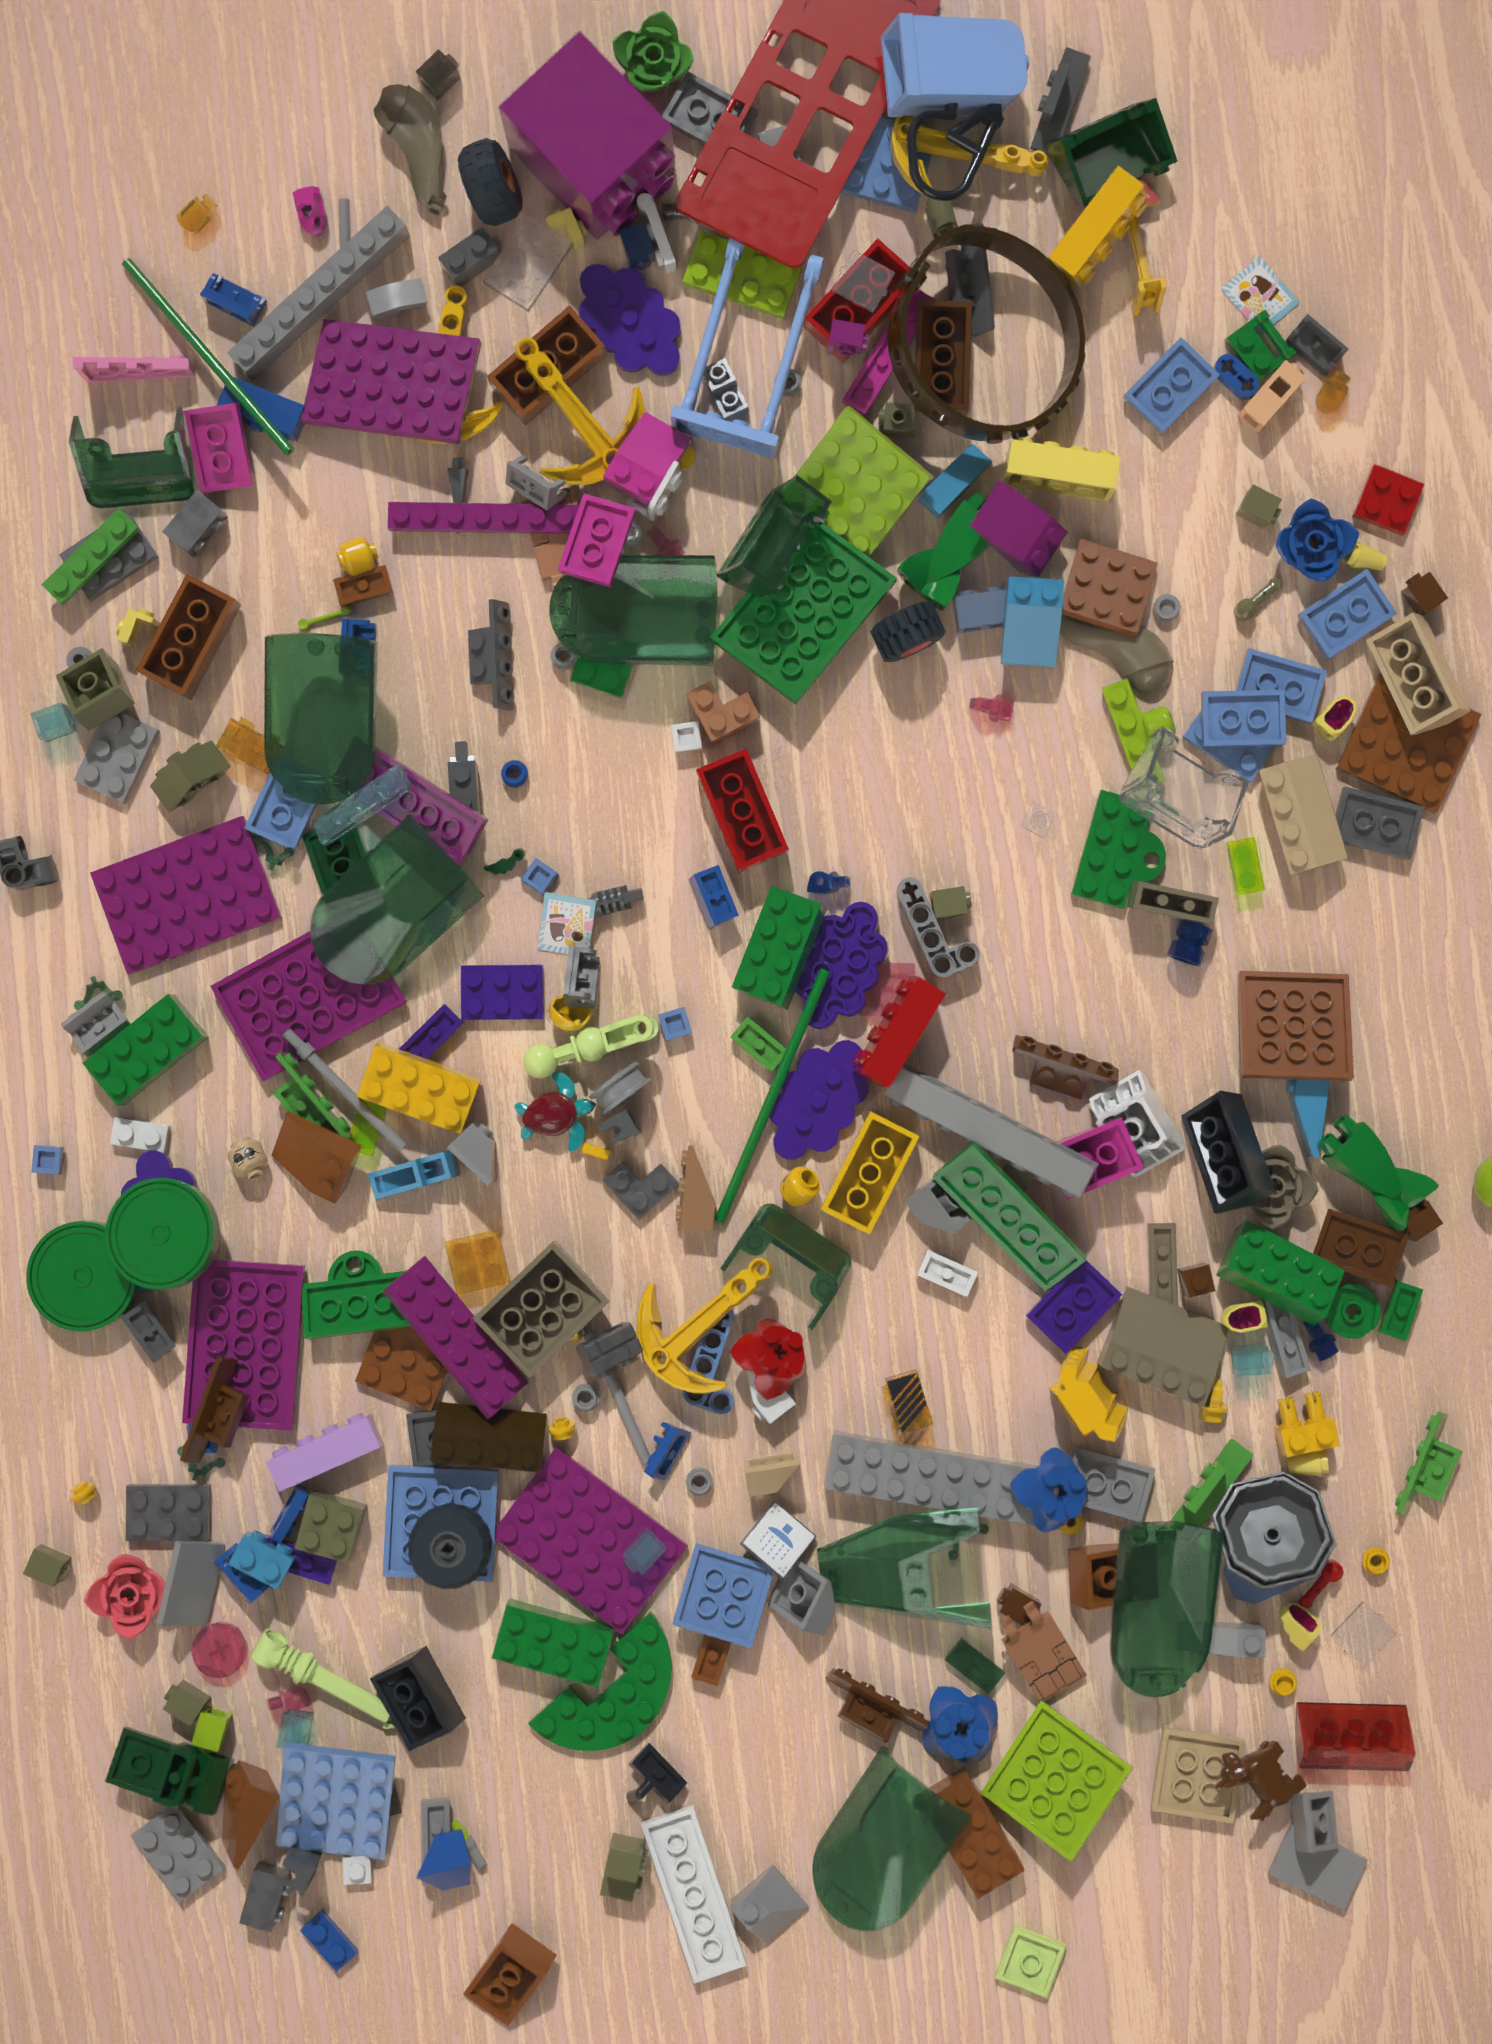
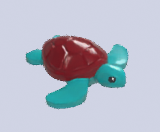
(556, 1113)

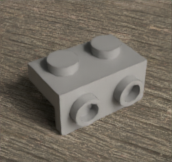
(96, 1023)

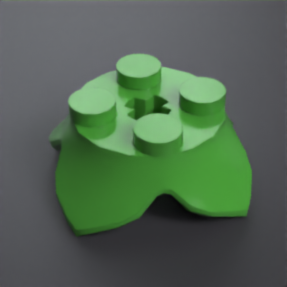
(659, 37)

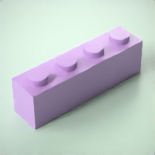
(324, 1452)

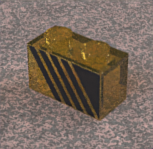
(908, 1402)

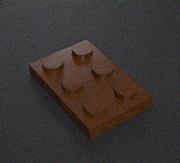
(1361, 1247)

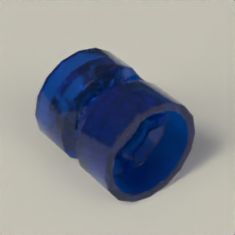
(1190, 942)

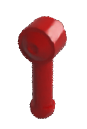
(1330, 1573)

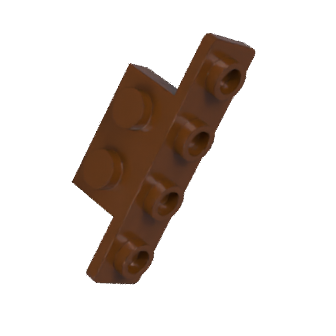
(1061, 1069)
(217, 1413)
(871, 1710)

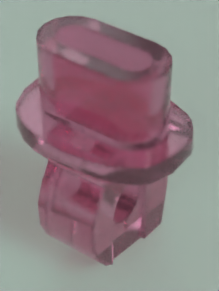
(661, 541)
(997, 708)
(285, 1699)

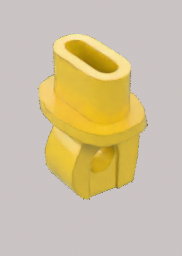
(1214, 1405)

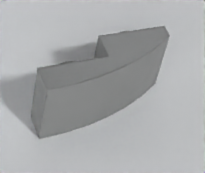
(397, 296)
(725, 390)

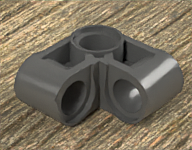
(34, 872)

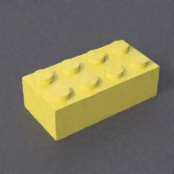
(1061, 469)

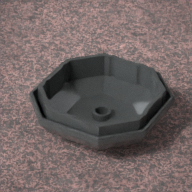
(1281, 1506)

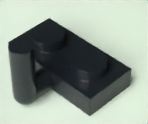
(656, 1775)

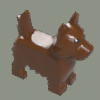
(1263, 1775)

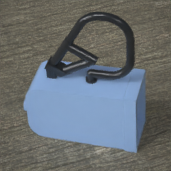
(952, 70)

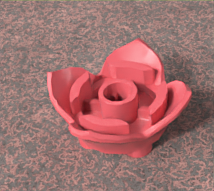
(108, 1597)

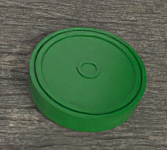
(162, 1233)
(76, 1280)

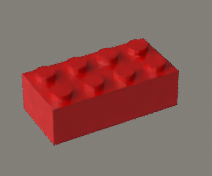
(837, 307)
(742, 810)
(898, 1031)

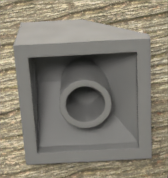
(477, 1152)
(937, 1208)
(805, 1599)
(767, 1904)

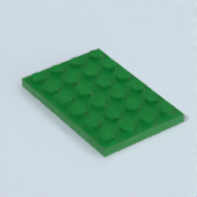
(810, 620)

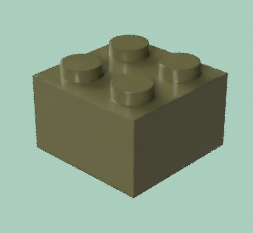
(95, 689)
(330, 1526)

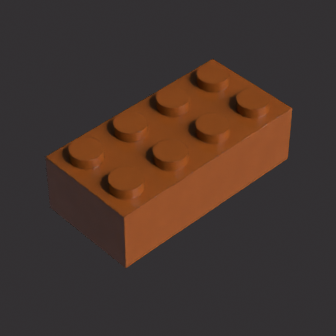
(569, 347)
(188, 637)
(983, 1847)

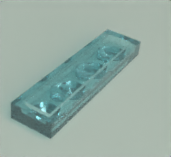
(362, 805)

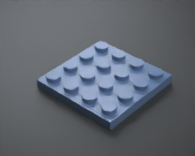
(417, 1490)
(335, 1800)

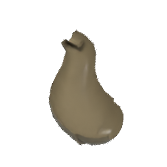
(418, 133)
(1140, 659)

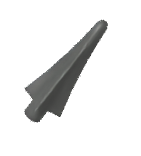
(458, 480)

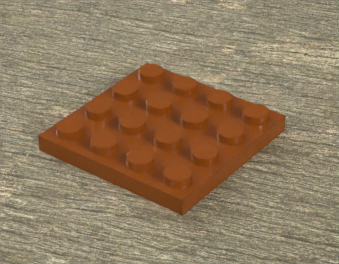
(1403, 764)
(1295, 1026)

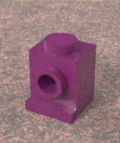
(847, 338)

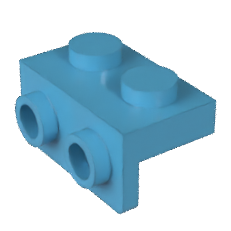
(262, 1559)

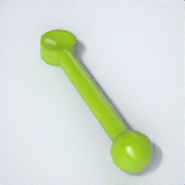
(304, 624)

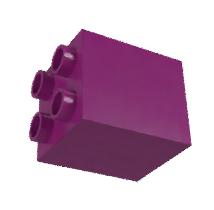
(590, 137)

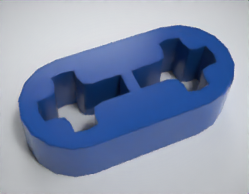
(1240, 372)

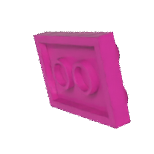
(219, 447)
(597, 540)

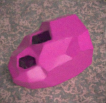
(311, 210)

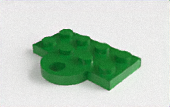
(1115, 853)
(350, 1300)

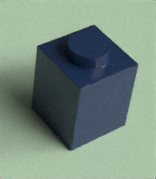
(637, 246)

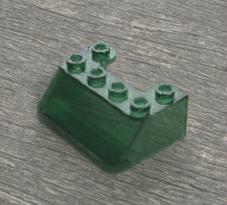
(772, 536)

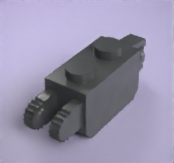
(464, 777)

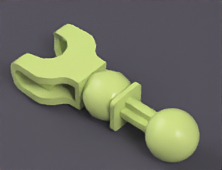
(589, 1045)

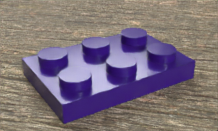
(502, 992)
(1073, 1306)

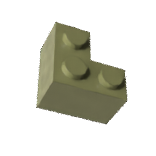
(188, 773)
(623, 1865)

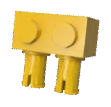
(1306, 1435)

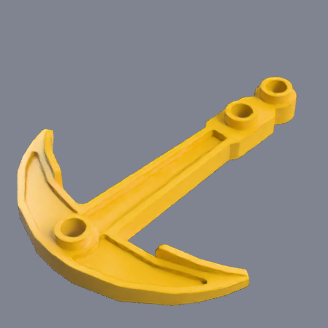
(934, 142)
(580, 418)
(477, 420)
(691, 1331)

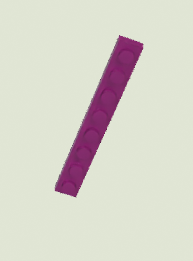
(480, 517)

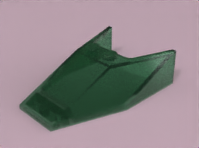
(888, 1566)

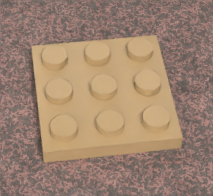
(1188, 1773)

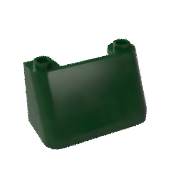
(1127, 138)

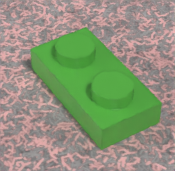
(759, 1044)

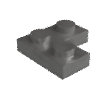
(637, 1194)

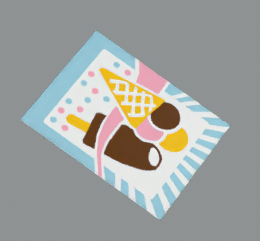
(1260, 289)
(565, 923)

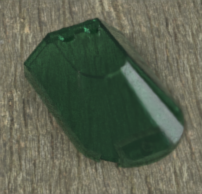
(651, 615)
(320, 713)
(390, 906)
(1164, 1604)
(883, 1846)

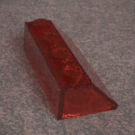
(1353, 1736)

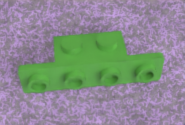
(301, 1099)
(1433, 1468)
(1213, 1485)

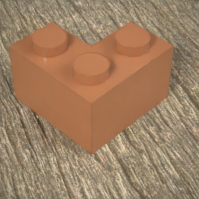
(720, 719)

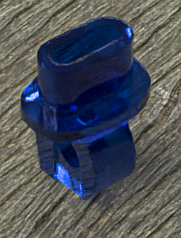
(831, 883)
(1321, 1343)

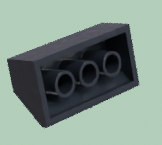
(1228, 1152)

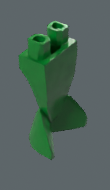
(936, 571)
(1366, 1162)

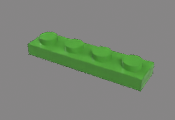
(90, 557)

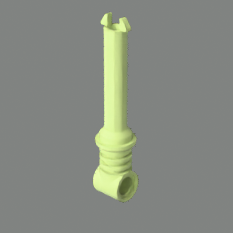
(304, 1668)

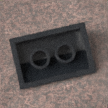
(418, 1698)

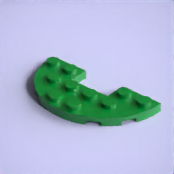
(624, 1705)

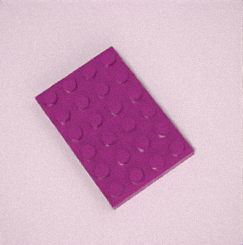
(391, 381)
(185, 895)
(297, 994)
(251, 1316)
(576, 1535)

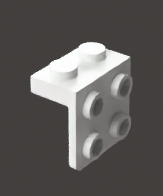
(659, 502)

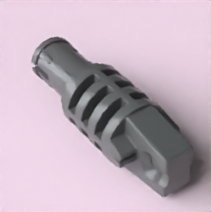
(615, 899)

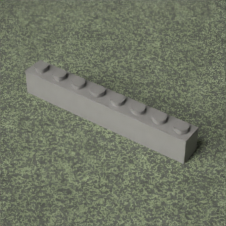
(319, 293)
(992, 1130)

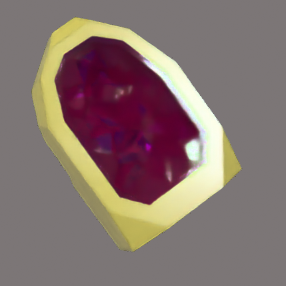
(1335, 717)
(1245, 1316)
(1299, 1624)

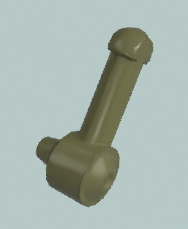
(1247, 607)

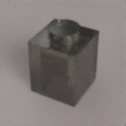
(438, 74)

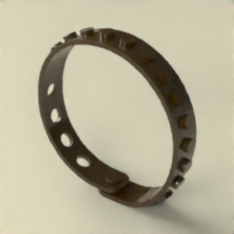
(1051, 281)

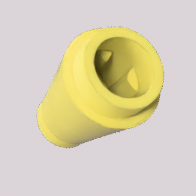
(1365, 558)
(1309, 1464)

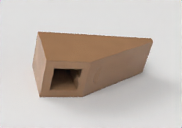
(698, 1201)

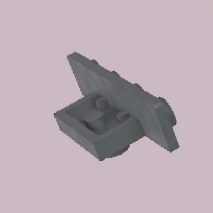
(1061, 99)
(970, 282)
(491, 655)

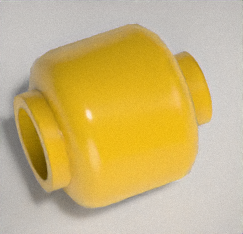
(356, 556)
(799, 1186)

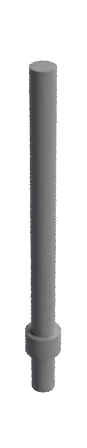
(307, 1052)
(621, 1403)

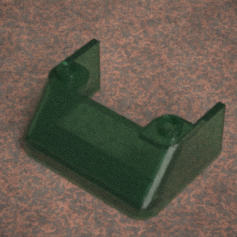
(137, 476)
(801, 1242)

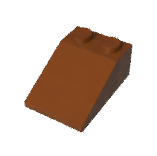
(316, 1156)
(1092, 1575)
(247, 1805)
(510, 1974)

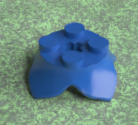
(1335, 538)
(1036, 1486)
(951, 1707)

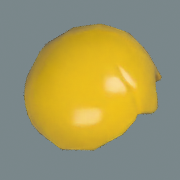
(567, 1017)

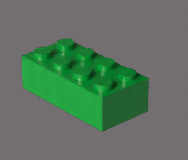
(779, 947)
(145, 1050)
(1280, 1272)
(553, 1642)

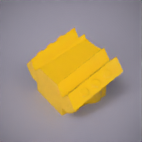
(1089, 1397)

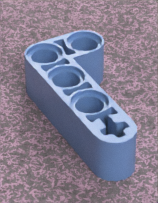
(713, 1354)

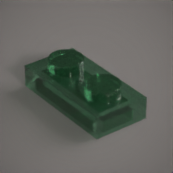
(974, 1665)

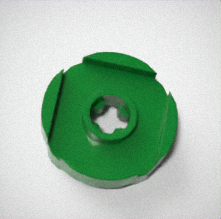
(1361, 1323)

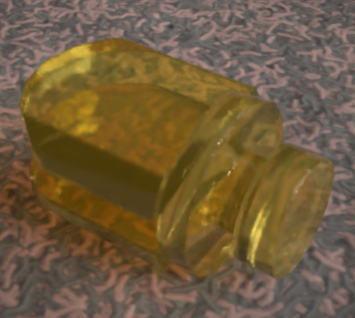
(196, 214)
(1333, 393)

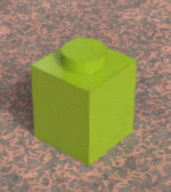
(211, 1729)

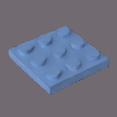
(878, 178)
(723, 1596)

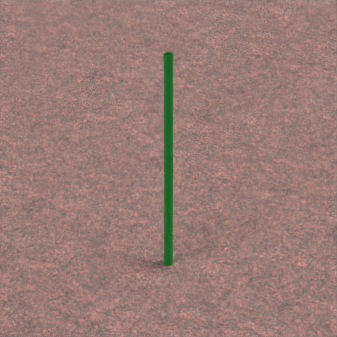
(208, 357)
(772, 1095)

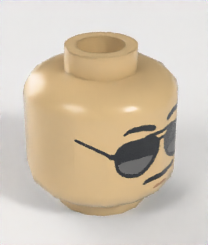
(247, 1158)

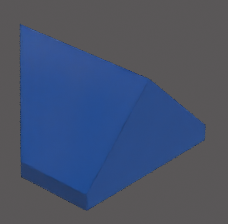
(446, 1862)

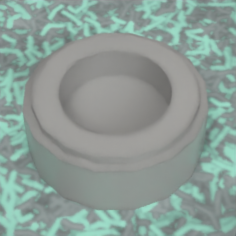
(1166, 608)

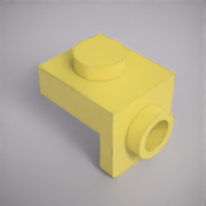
(574, 228)
(130, 627)

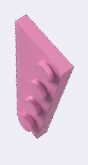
(128, 368)

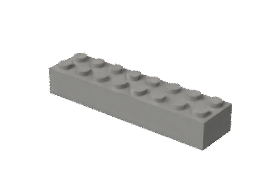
(924, 1476)

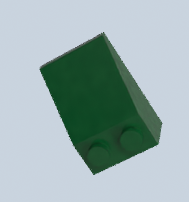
(335, 859)

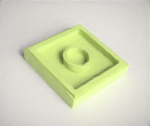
(1030, 1961)

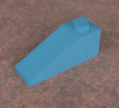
(1309, 1106)

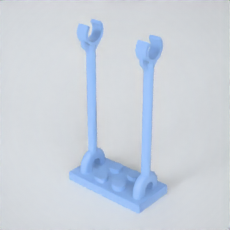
(737, 432)

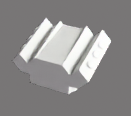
(1143, 1116)

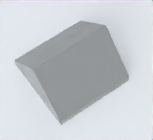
(1314, 1821)

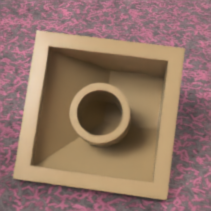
(769, 1473)

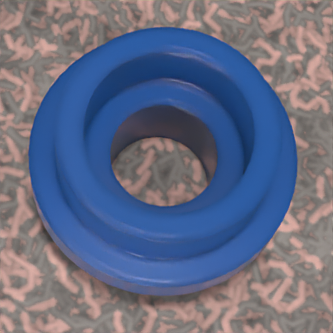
(512, 765)

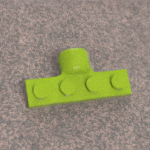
(1132, 724)

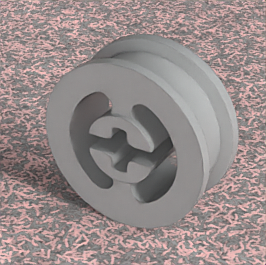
(620, 1088)

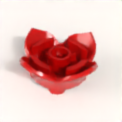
(772, 1371)

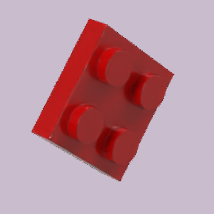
(1388, 500)

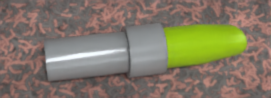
(471, 1846)

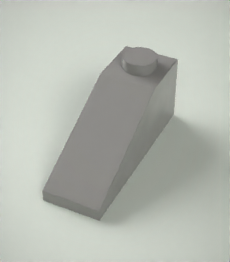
(1238, 1639)

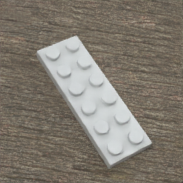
(693, 1894)

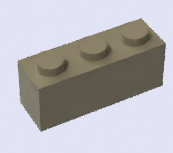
(1172, 902)

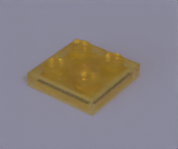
(477, 1261)

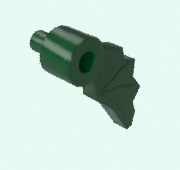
(505, 865)

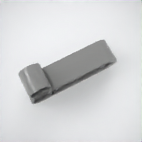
(932, 926)

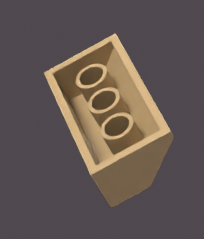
(1417, 674)
(1303, 814)

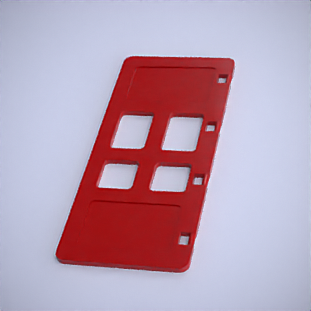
(762, 190)

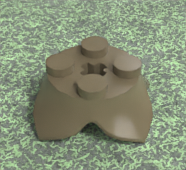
(1294, 1190)

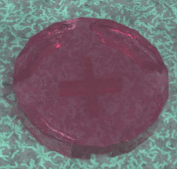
(219, 1650)

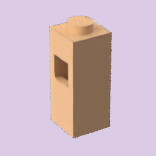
(1272, 395)

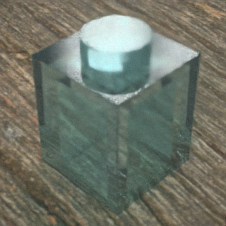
(54, 722)
(1251, 1360)
(643, 1551)
(295, 1727)

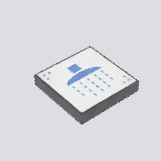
(778, 1540)

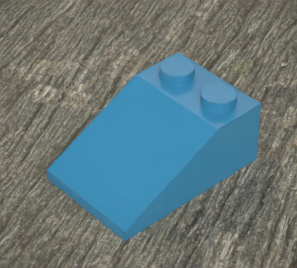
(1031, 621)

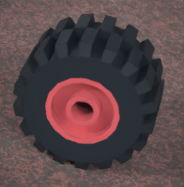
(908, 631)

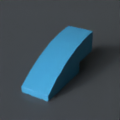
(954, 481)
(414, 1174)

